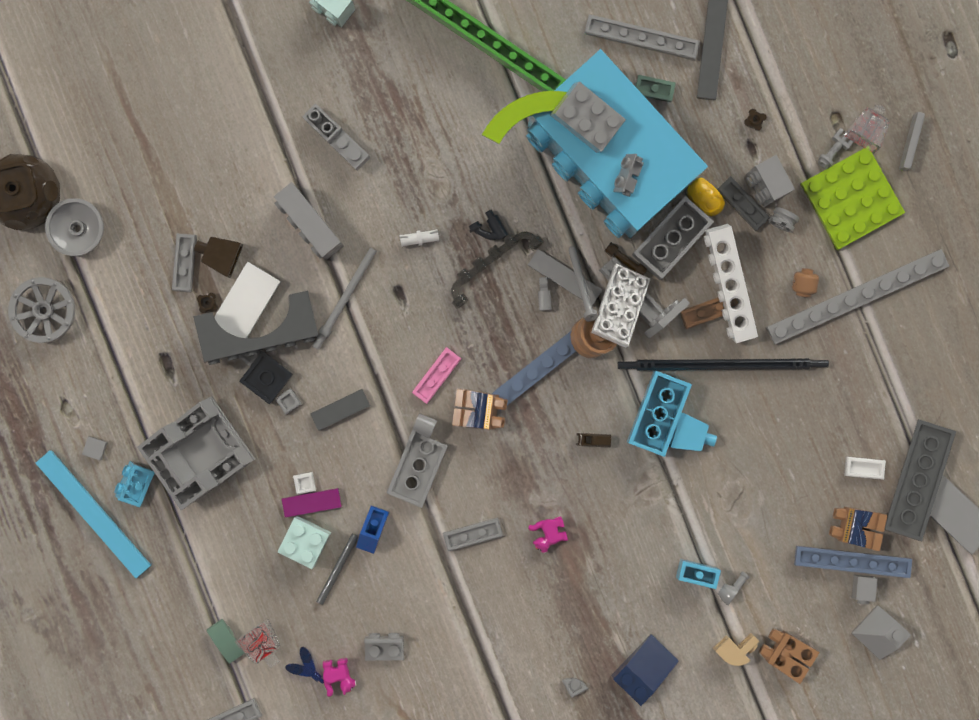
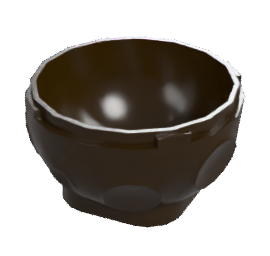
(34, 195)

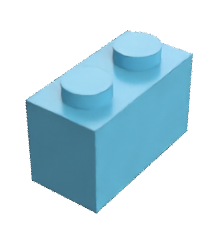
(698, 574)

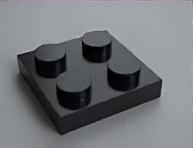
(266, 377)

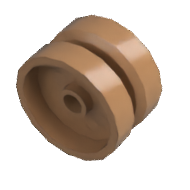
(587, 343)

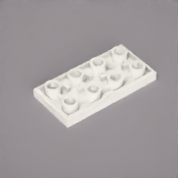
(246, 301)
(621, 305)

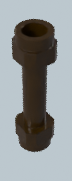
(612, 250)

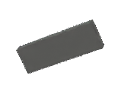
(743, 203)
(340, 409)

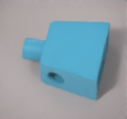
(691, 434)

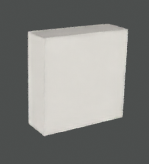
(304, 483)

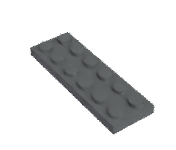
(919, 480)

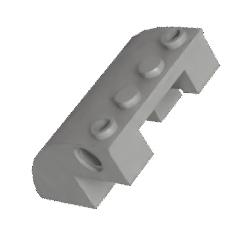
(196, 453)

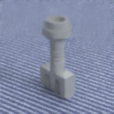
(826, 160)

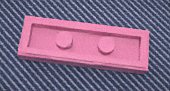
(436, 375)

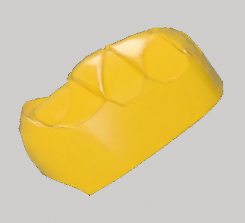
(705, 197)

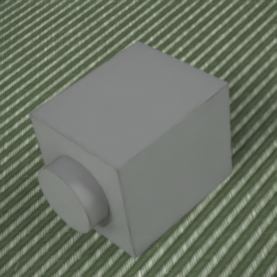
(864, 589)

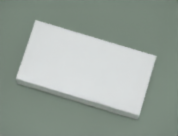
(865, 468)

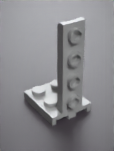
(650, 310)

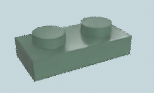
(655, 88)

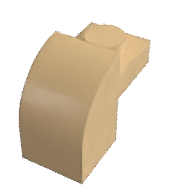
(736, 654)

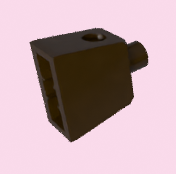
(220, 254)

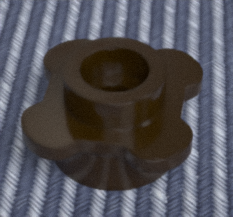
(750, 119)
(202, 302)

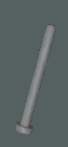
(590, 314)

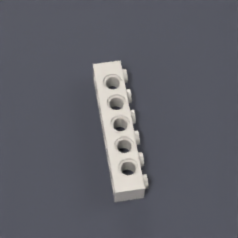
(747, 329)

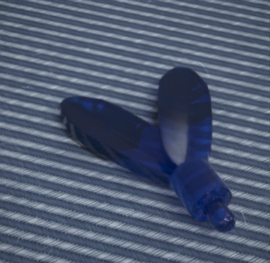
(308, 669)

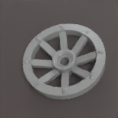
(37, 310)

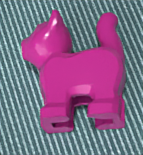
(551, 533)
(335, 674)

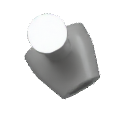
(728, 592)

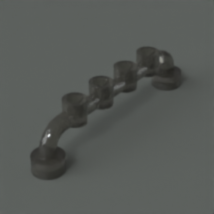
(494, 254)

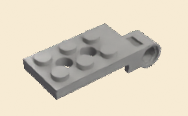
(418, 447)

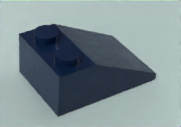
(645, 669)

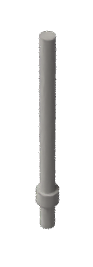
(325, 330)

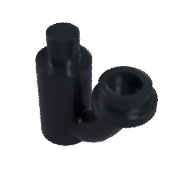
(495, 224)

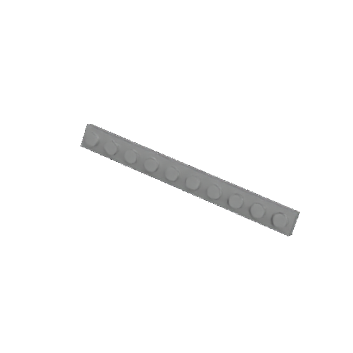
(857, 296)

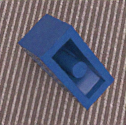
(372, 529)

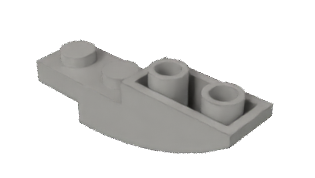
(336, 137)

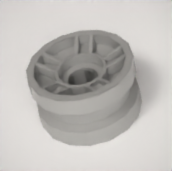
(783, 219)

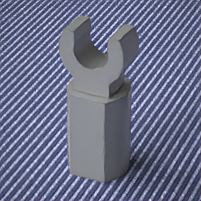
(544, 295)

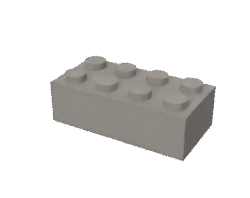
(305, 218)
(672, 238)

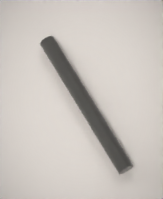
(337, 569)

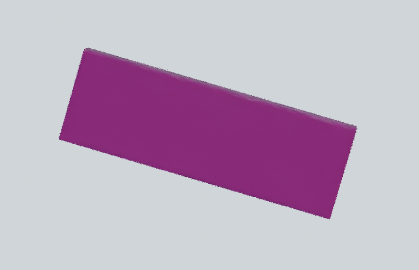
(311, 502)

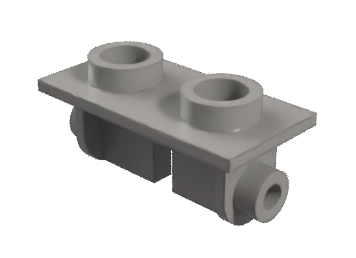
(630, 166)

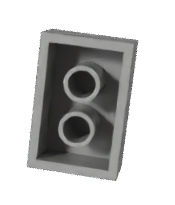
(587, 117)
(769, 181)

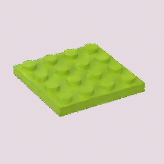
(852, 198)

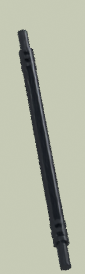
(723, 364)

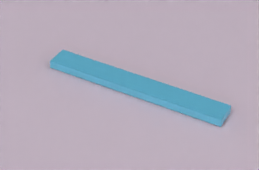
(93, 514)

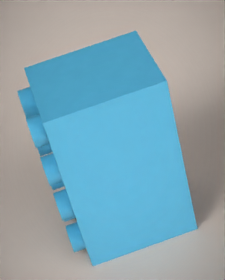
(667, 159)

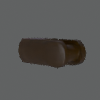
(597, 440)

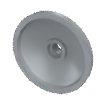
(65, 218)

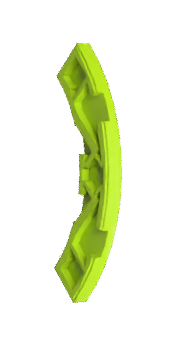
(519, 110)

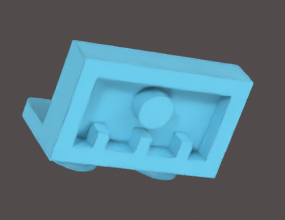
(133, 484)

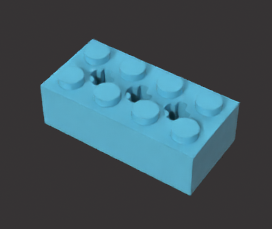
(671, 412)

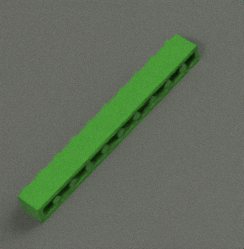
(491, 43)

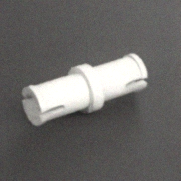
(419, 238)

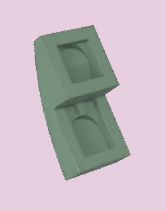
(224, 640)

